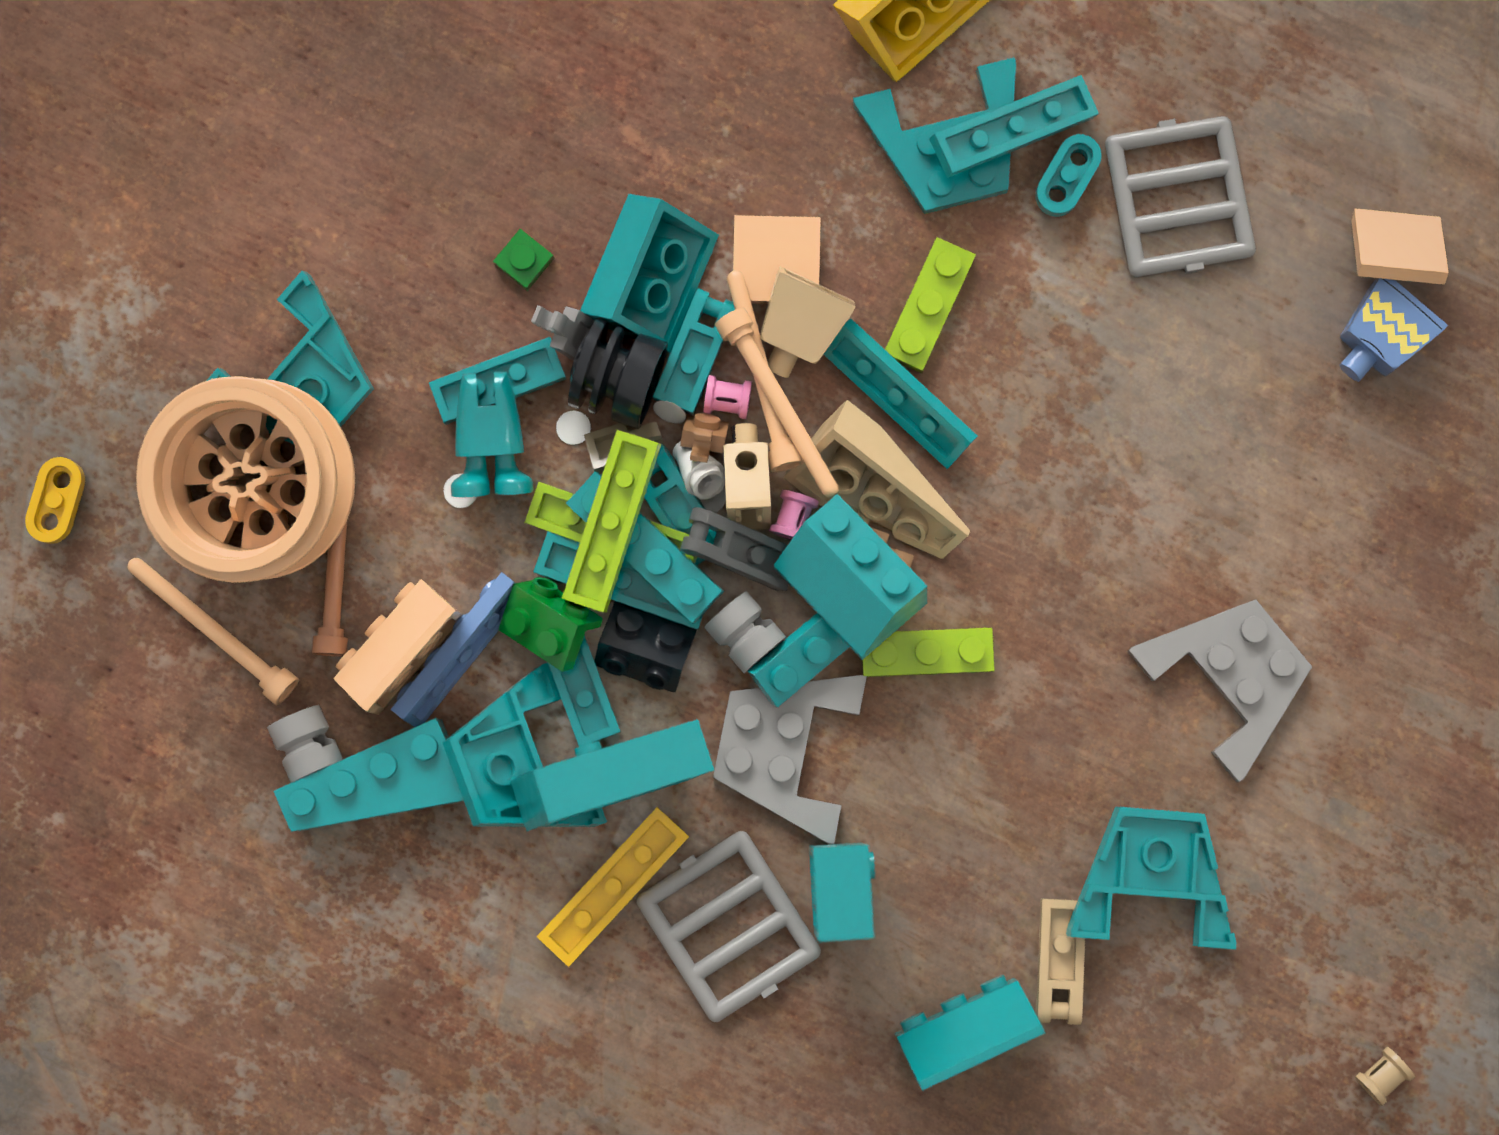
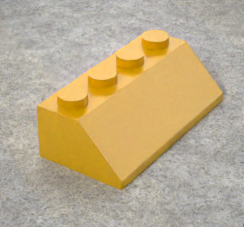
(903, 31)

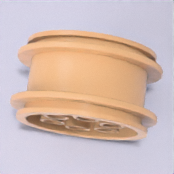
(180, 455)

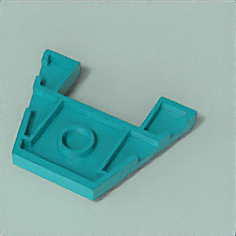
(915, 156)
(322, 359)
(500, 748)
(1159, 857)

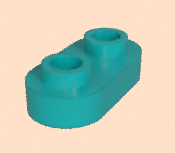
(1067, 176)

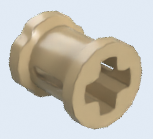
(1384, 1076)

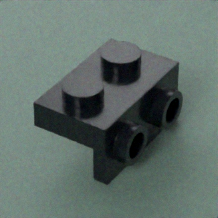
(644, 647)

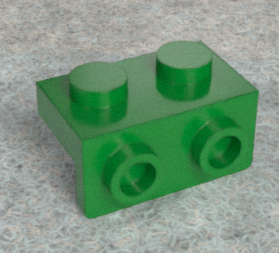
(546, 622)

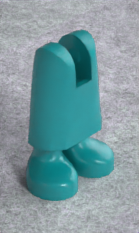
(489, 432)

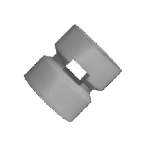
(744, 631)
(304, 742)

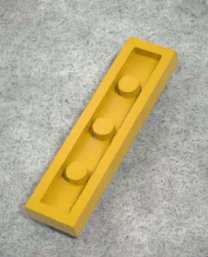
(612, 886)

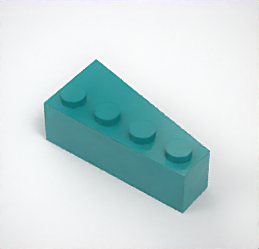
(377, 782)

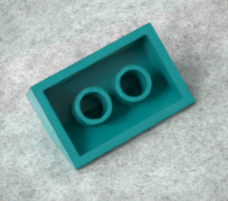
(650, 269)
(851, 577)
(968, 1031)

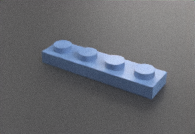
(454, 657)

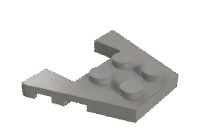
(1246, 662)
(766, 748)

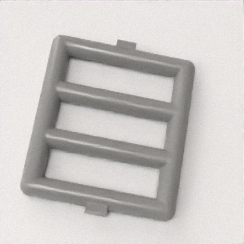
(1133, 226)
(671, 936)

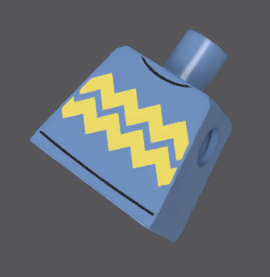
(1387, 329)

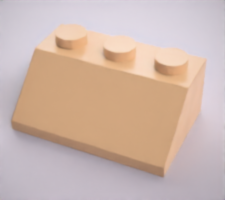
(396, 646)

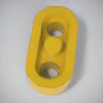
(51, 500)

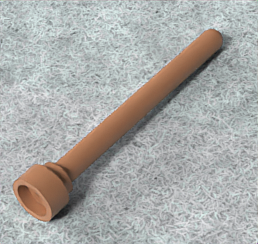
(331, 637)

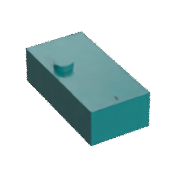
(611, 774)
(842, 891)

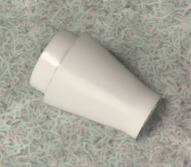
(700, 478)

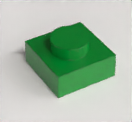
(523, 259)

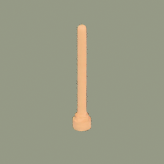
(738, 331)
(782, 451)
(275, 681)

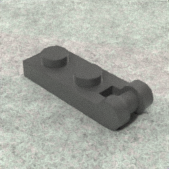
(735, 548)

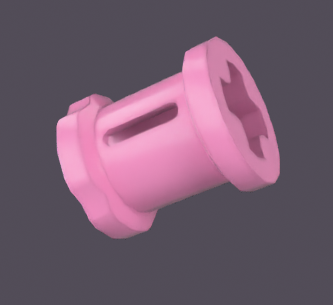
(727, 397)
(793, 513)

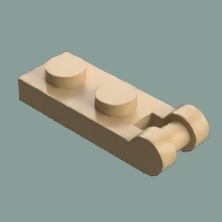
(1059, 963)

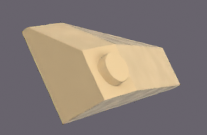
(880, 483)

